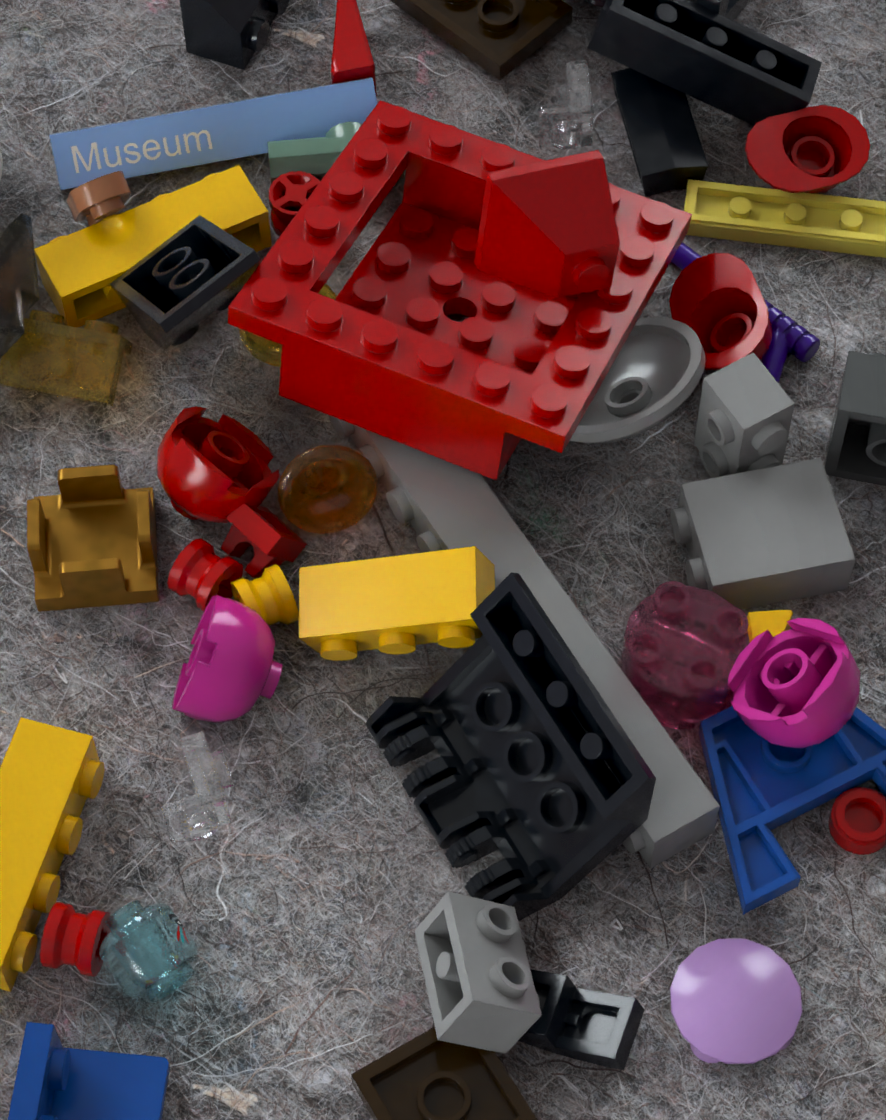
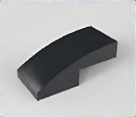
(583, 1022)

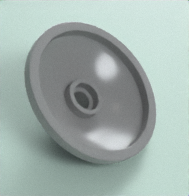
(645, 383)

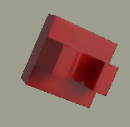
(267, 534)

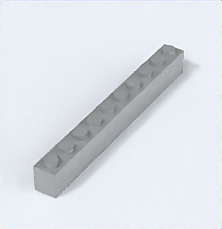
(459, 510)

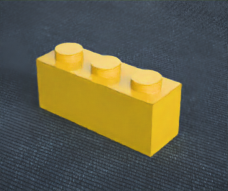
(393, 602)

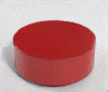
(859, 821)

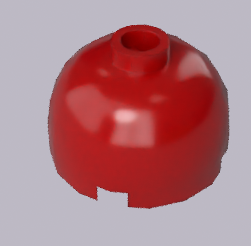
(213, 466)

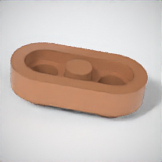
(99, 198)

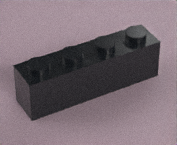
(706, 57)

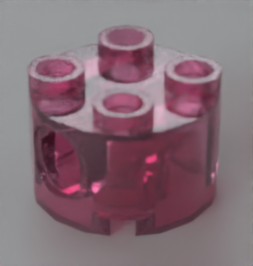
(682, 652)

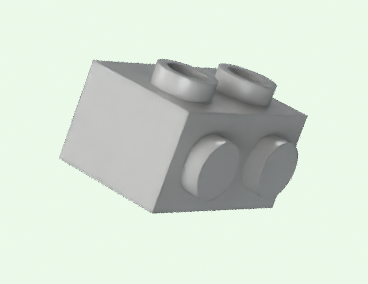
(742, 419)
(477, 973)

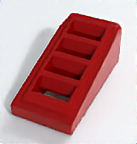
(351, 48)

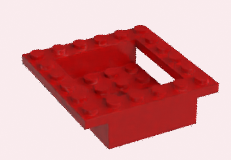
(385, 343)

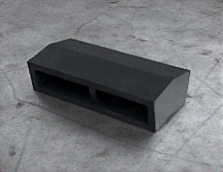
(659, 132)

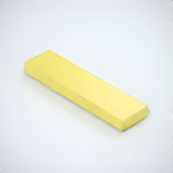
(786, 218)

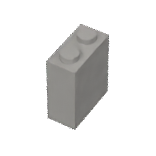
(764, 535)

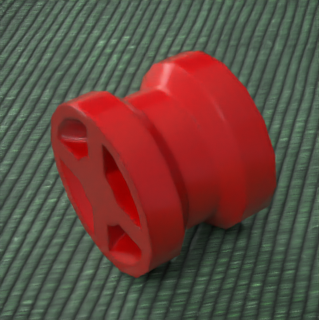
(288, 193)
(203, 573)
(73, 939)

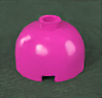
(227, 664)
(796, 684)

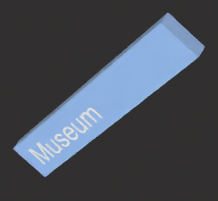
(207, 132)

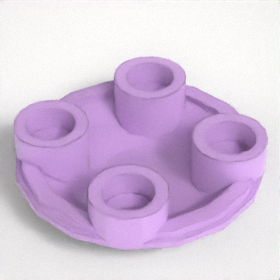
(735, 1002)

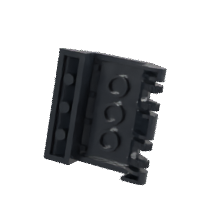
(522, 761)

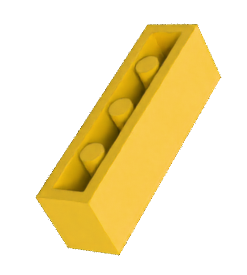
(85, 263)
(41, 799)

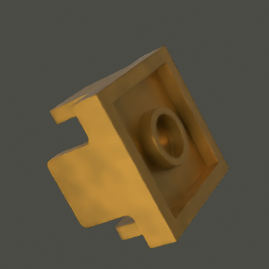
(93, 542)

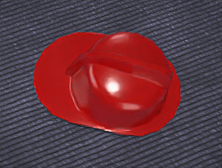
(808, 149)
(723, 307)

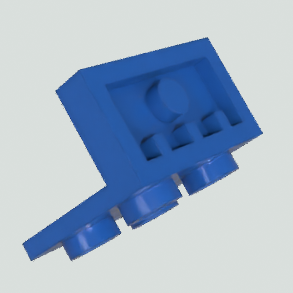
(84, 1083)

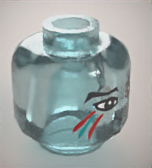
(148, 950)

